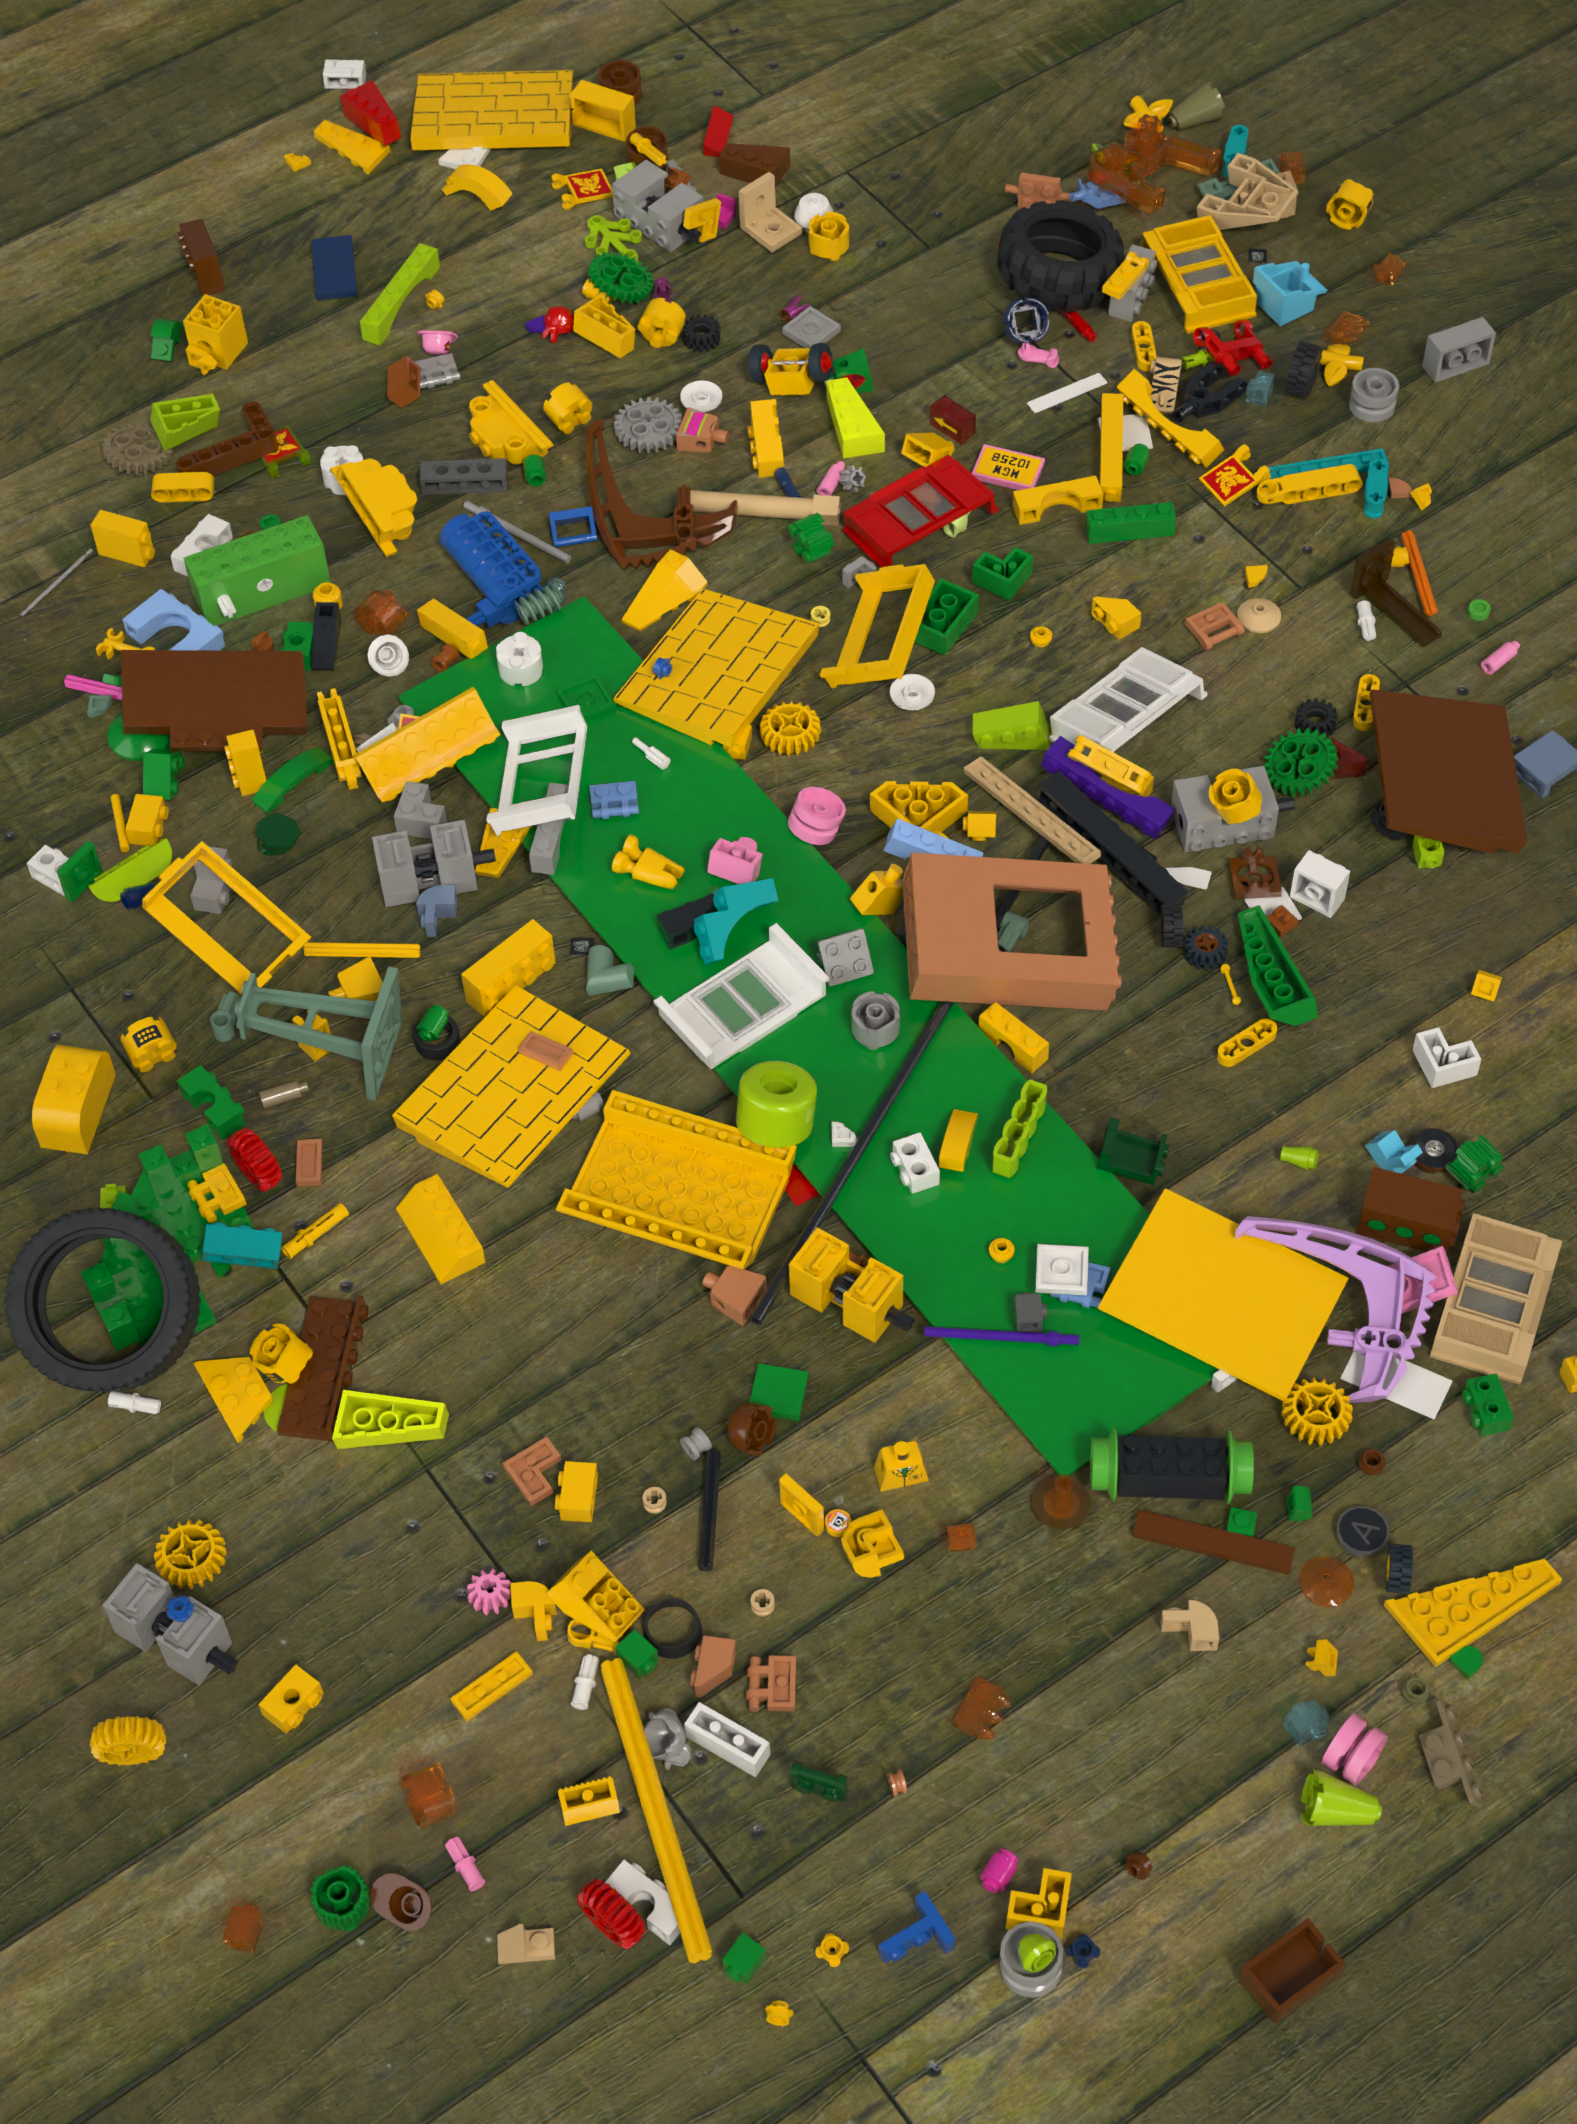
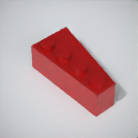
(371, 112)

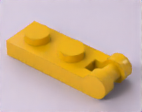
(1125, 275)

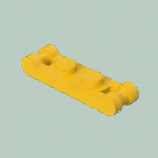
(1109, 764)

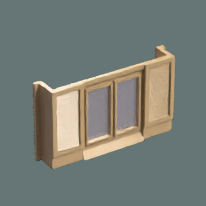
(1498, 1300)

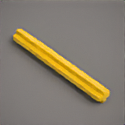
(362, 949)

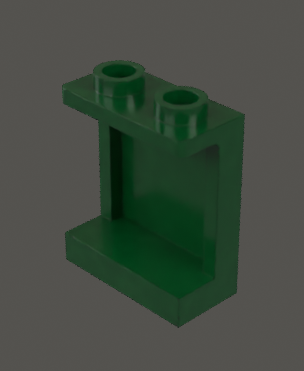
(1132, 1154)

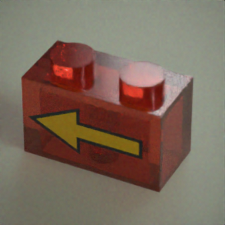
(952, 419)

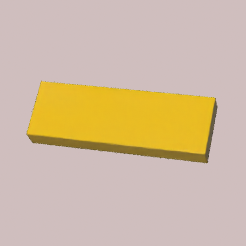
(491, 1686)

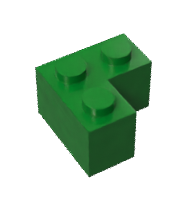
(1005, 575)
(160, 772)

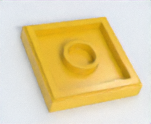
(801, 1505)

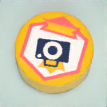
(837, 1522)

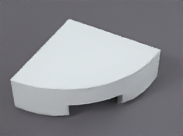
(842, 1136)

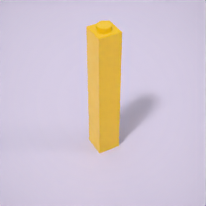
(1111, 446)

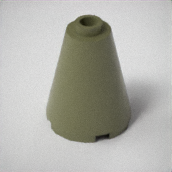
(1198, 108)

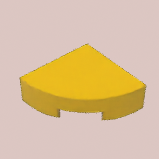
(297, 162)
(1422, 496)
(1255, 574)

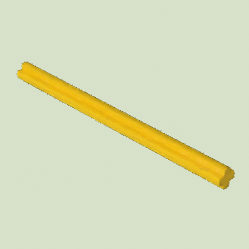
(656, 1812)

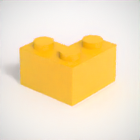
(1045, 1908)

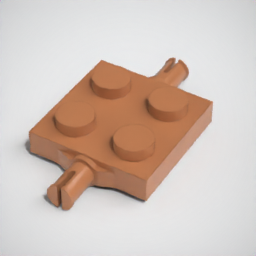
(1037, 188)

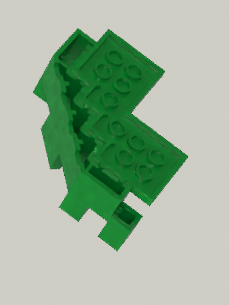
(125, 1280)

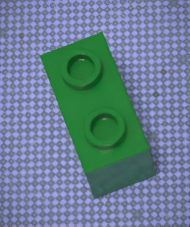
(300, 638)

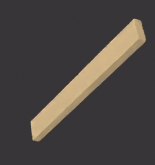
(1032, 811)

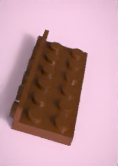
(313, 1401)

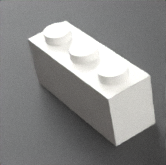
(727, 1739)

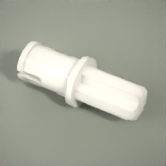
(1366, 620)
(133, 1402)
(585, 1682)

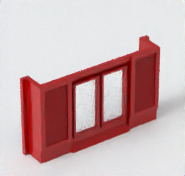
(914, 508)

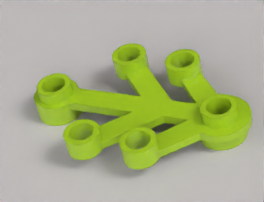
(599, 225)

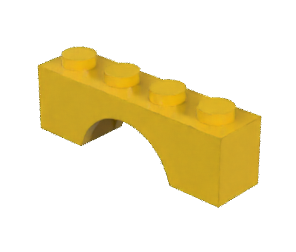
(1080, 493)

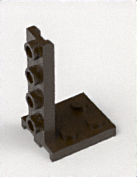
(1369, 579)

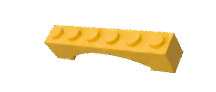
(1200, 445)

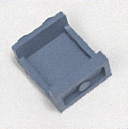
(1545, 763)

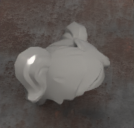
(667, 1738)

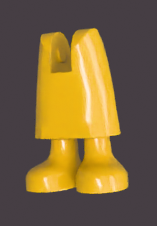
(650, 865)

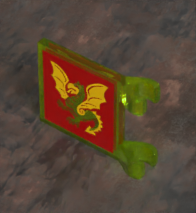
(288, 447)

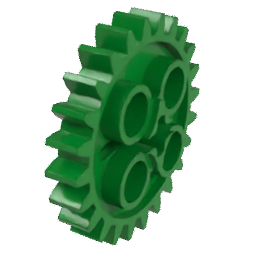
(607, 270)
(1319, 764)

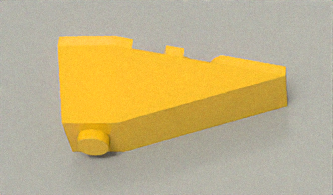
(669, 585)

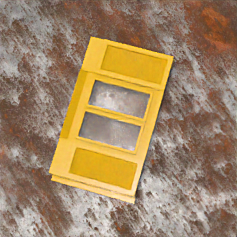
(1201, 273)

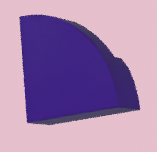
(535, 325)

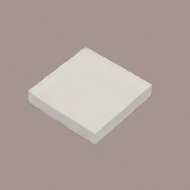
(1062, 1269)

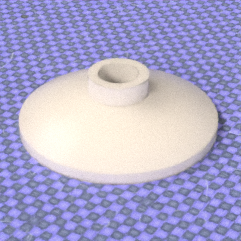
(701, 396)
(912, 692)

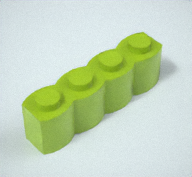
(1019, 1128)

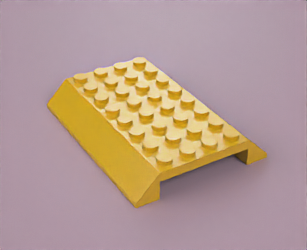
(679, 1181)

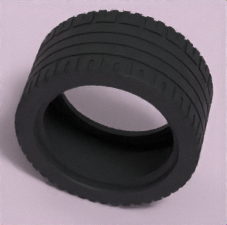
(29, 1287)

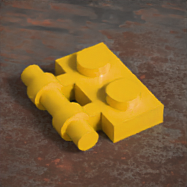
(224, 1190)

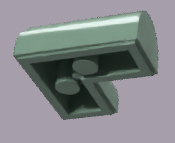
(603, 976)

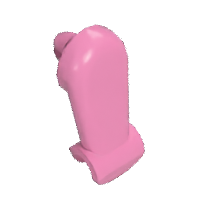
(1032, 354)

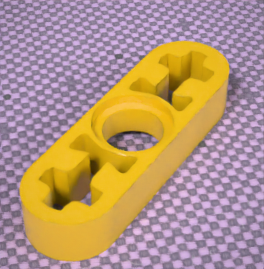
(1147, 339)
(1365, 709)
(1249, 1033)

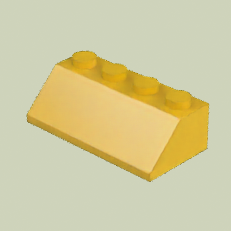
(440, 1230)

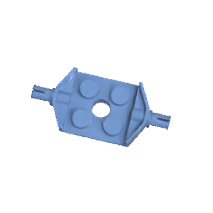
(1095, 195)

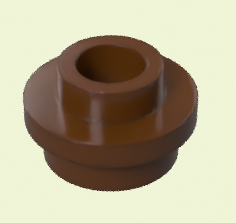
(1376, 1457)
(1139, 1865)

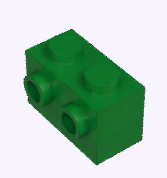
(1487, 1405)

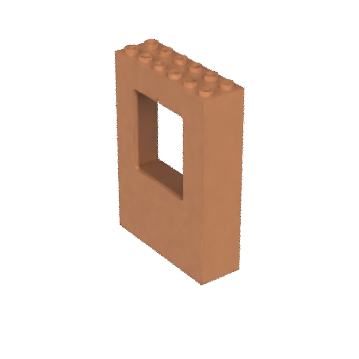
(956, 943)

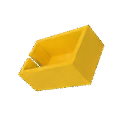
(603, 110)

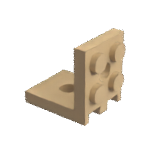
(761, 214)

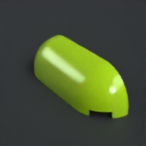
(133, 871)

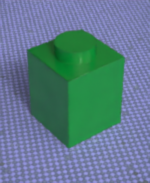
(637, 1654)
(743, 1959)

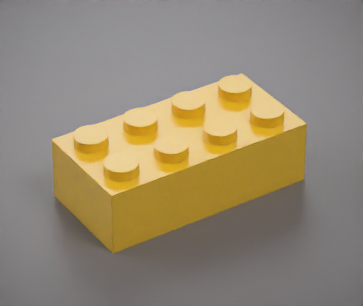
(511, 963)

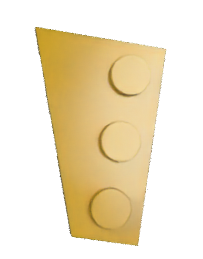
(504, 848)

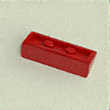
(717, 132)

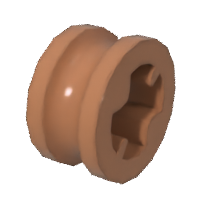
(897, 1782)

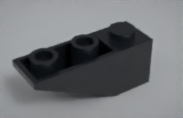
(326, 635)
(678, 924)

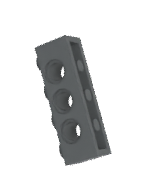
(464, 476)

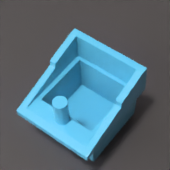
(1286, 290)

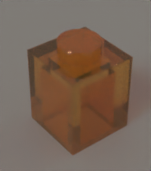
(1295, 164)
(243, 1928)

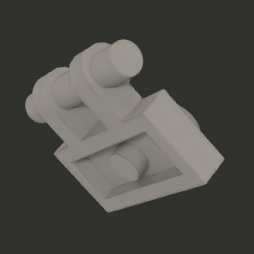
(437, 371)

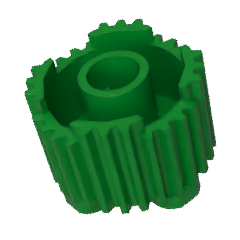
(811, 538)
(1475, 1163)
(342, 1913)

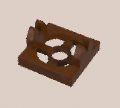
(1254, 889)

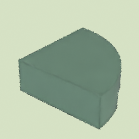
(99, 704)

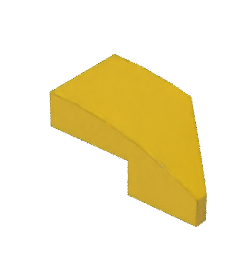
(200, 359)

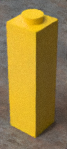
(452, 628)

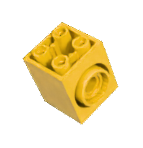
(216, 329)

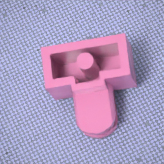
(735, 860)

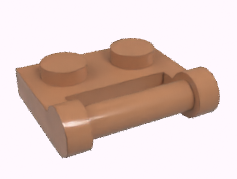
(1212, 620)

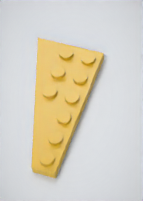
(1470, 1608)

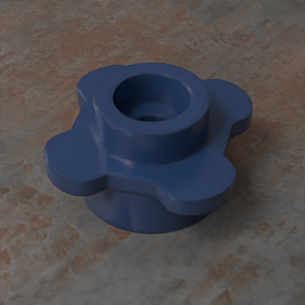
(1083, 1942)

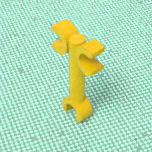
(115, 642)

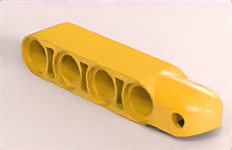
(1310, 485)

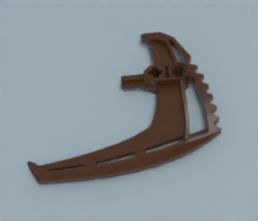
(644, 531)

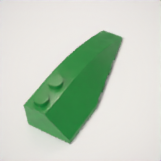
(1274, 972)

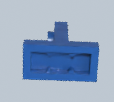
(919, 1933)

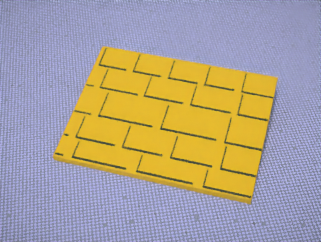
(492, 110)
(724, 667)
(498, 1106)

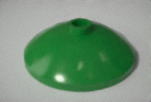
(133, 745)

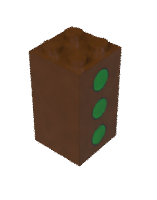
(1410, 1211)

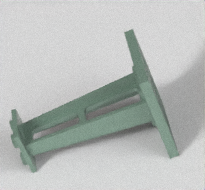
(379, 1038)

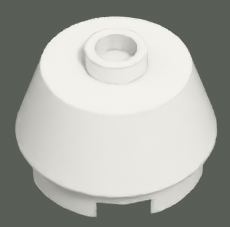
(808, 207)

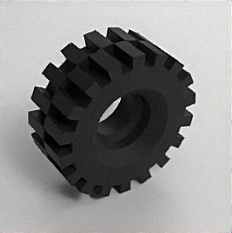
(1303, 369)

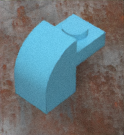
(1391, 1153)

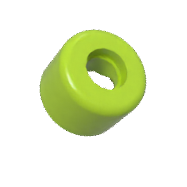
(776, 1104)

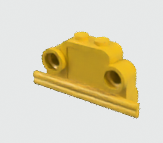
(504, 428)
(380, 500)

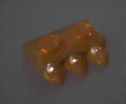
(1347, 328)
(979, 1709)

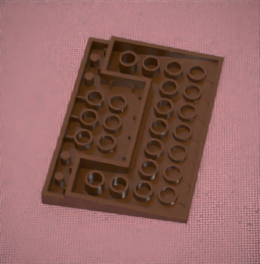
(1448, 771)

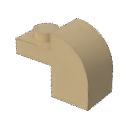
(1197, 1620)

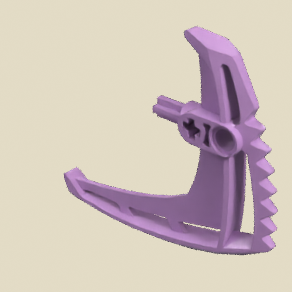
(1382, 1288)

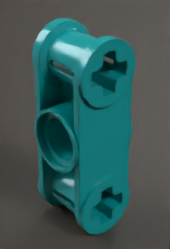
(1235, 144)
(1376, 488)

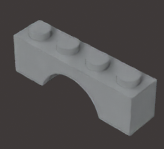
(546, 842)

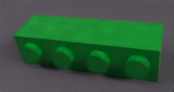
(1130, 523)

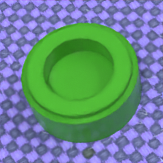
(1479, 610)

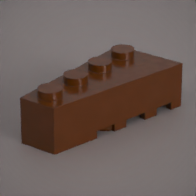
(201, 256)

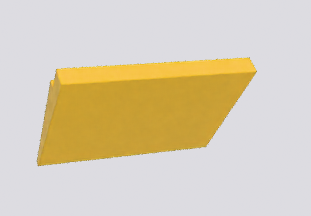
(1223, 1297)

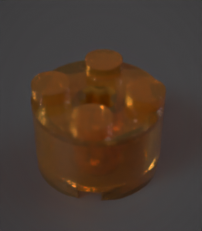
(380, 613)
(428, 1796)

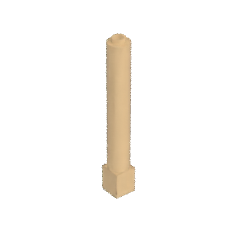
(769, 506)

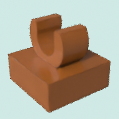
(675, 178)
(1282, 920)

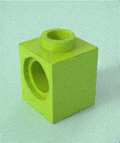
(1427, 852)

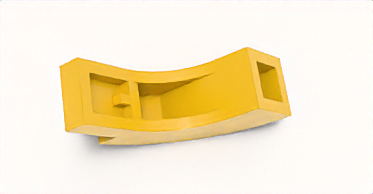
(480, 182)

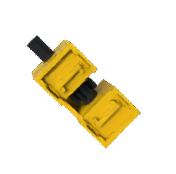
(868, 1295)

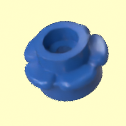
(662, 667)
(183, 1614)

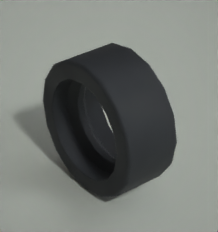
(440, 1051)

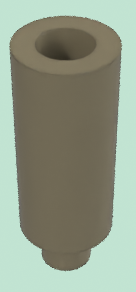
(282, 1093)

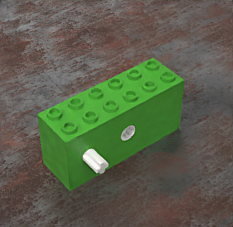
(257, 571)

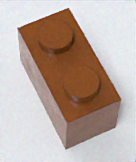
(403, 382)

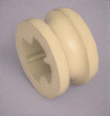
(661, 1503)
(762, 1611)

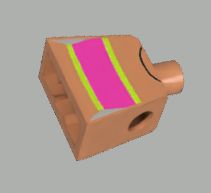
(699, 432)

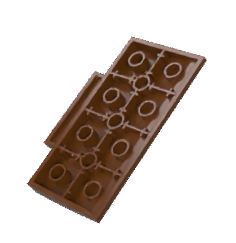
(212, 695)

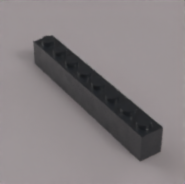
(1117, 849)

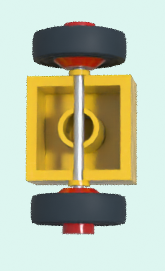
(790, 369)

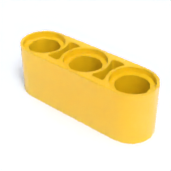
(182, 487)

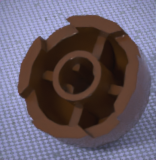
(751, 1427)

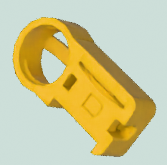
(594, 1639)

